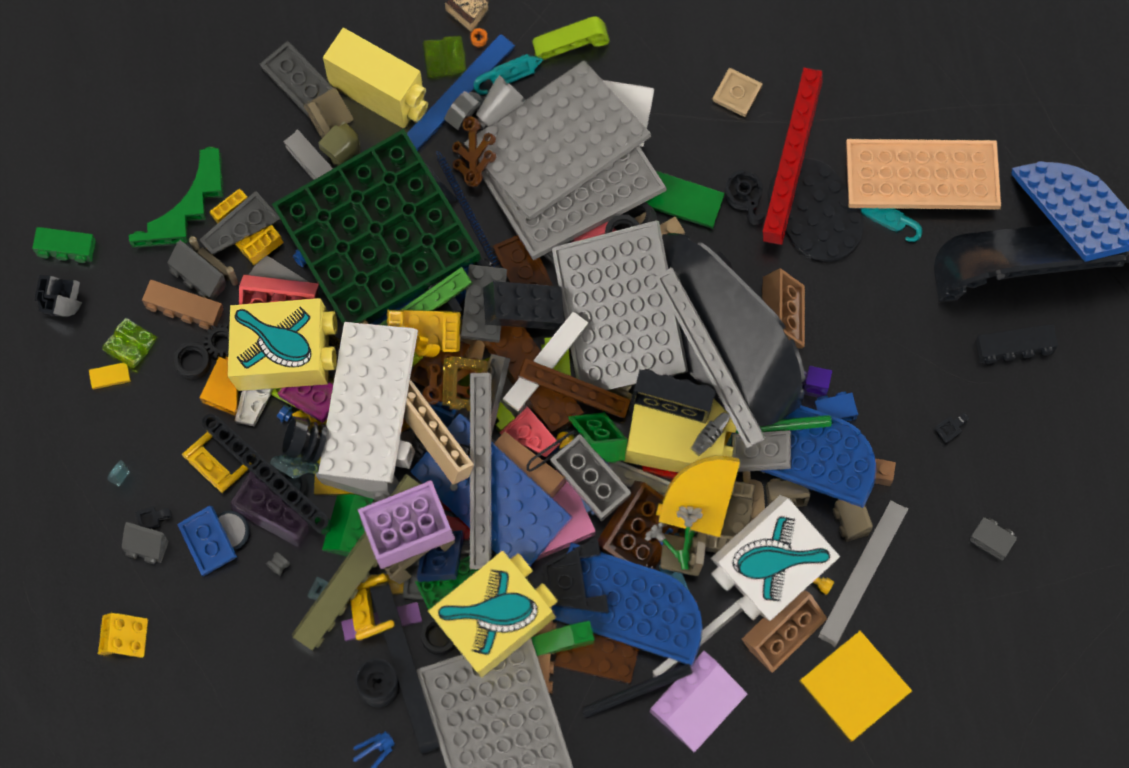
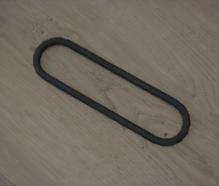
(552, 445)

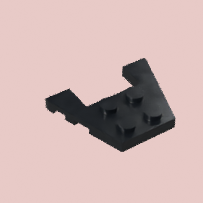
(566, 580)

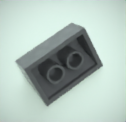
(196, 272)

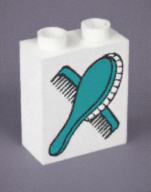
(773, 559)

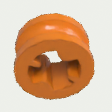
(474, 40)

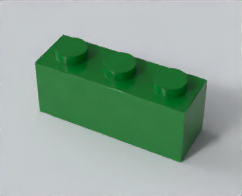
(64, 244)

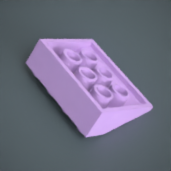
(406, 524)
(698, 702)

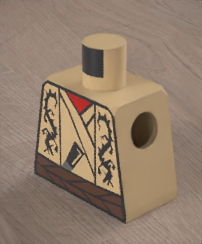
(467, 11)

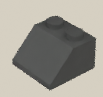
(144, 543)

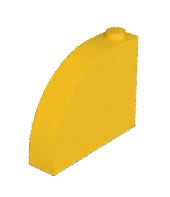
(701, 485)

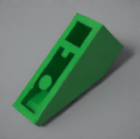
(563, 639)

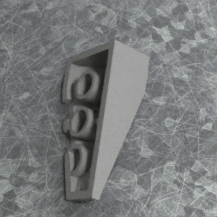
(371, 489)

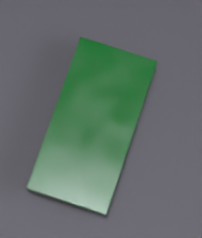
(688, 201)
(435, 591)

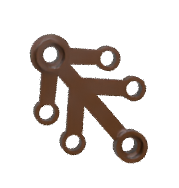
(473, 175)
(437, 390)

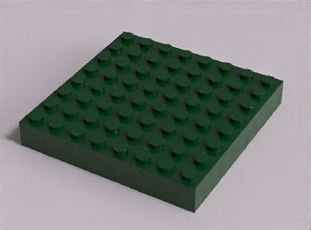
(376, 230)

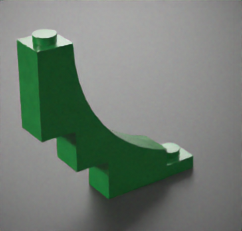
(173, 225)

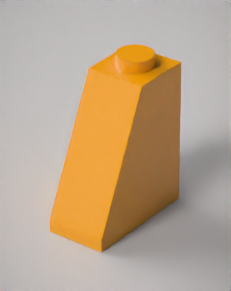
(219, 389)

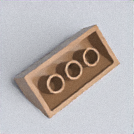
(787, 300)
(777, 639)

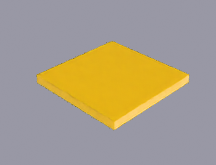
(855, 686)

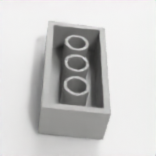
(590, 477)

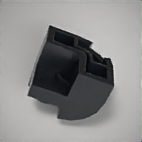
(57, 296)

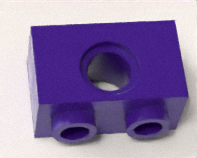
(816, 381)

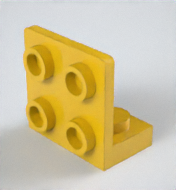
(122, 635)

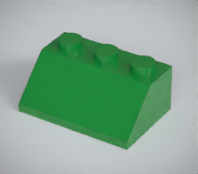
(601, 435)
(346, 524)

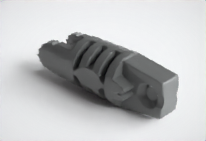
(710, 434)

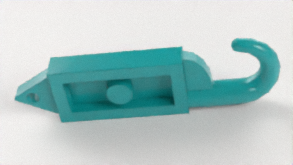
(509, 71)
(893, 220)

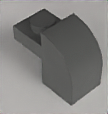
(463, 107)

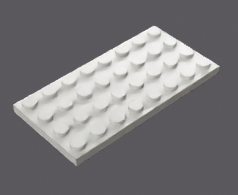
(368, 402)

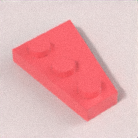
(530, 432)

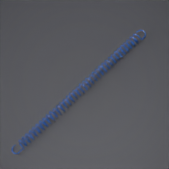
(468, 209)

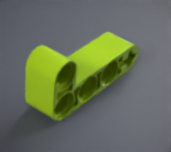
(572, 36)

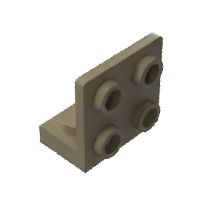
(328, 111)
(697, 552)

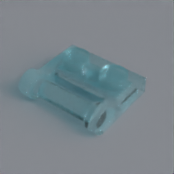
(294, 466)

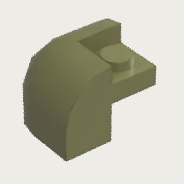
(340, 144)

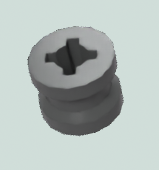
(277, 563)

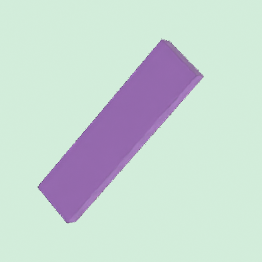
(408, 614)

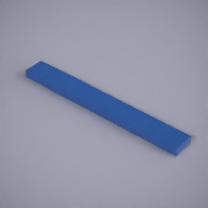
(435, 115)

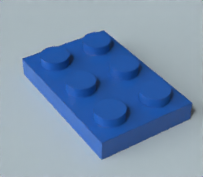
(207, 540)

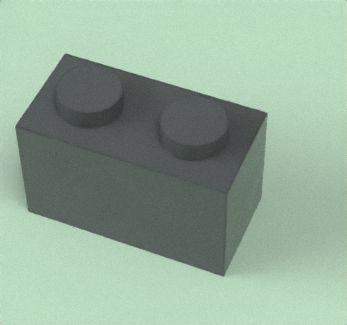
(993, 538)

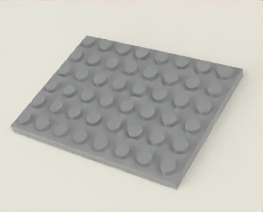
(560, 140)
(598, 200)
(629, 319)
(495, 717)

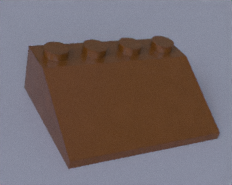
(631, 521)

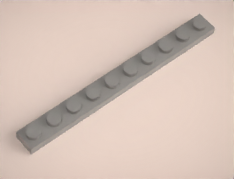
(709, 357)
(481, 472)

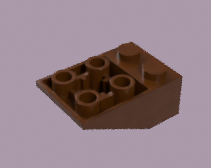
(419, 372)

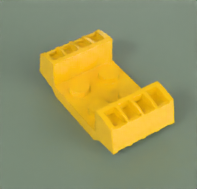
(257, 245)
(438, 326)

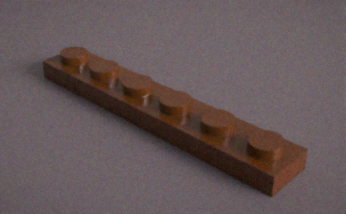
(573, 388)

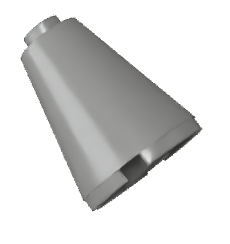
(499, 102)

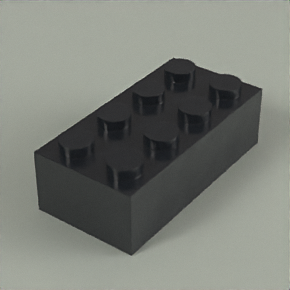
(523, 305)
(673, 395)

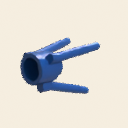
(381, 741)

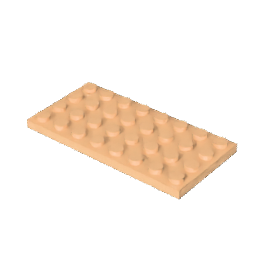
(923, 174)

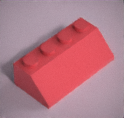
(263, 290)

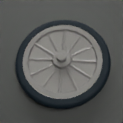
(235, 527)

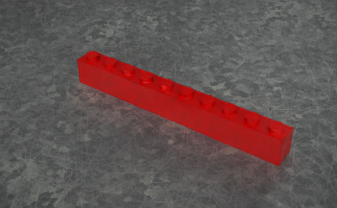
(792, 156)

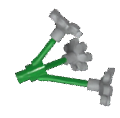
(689, 516)

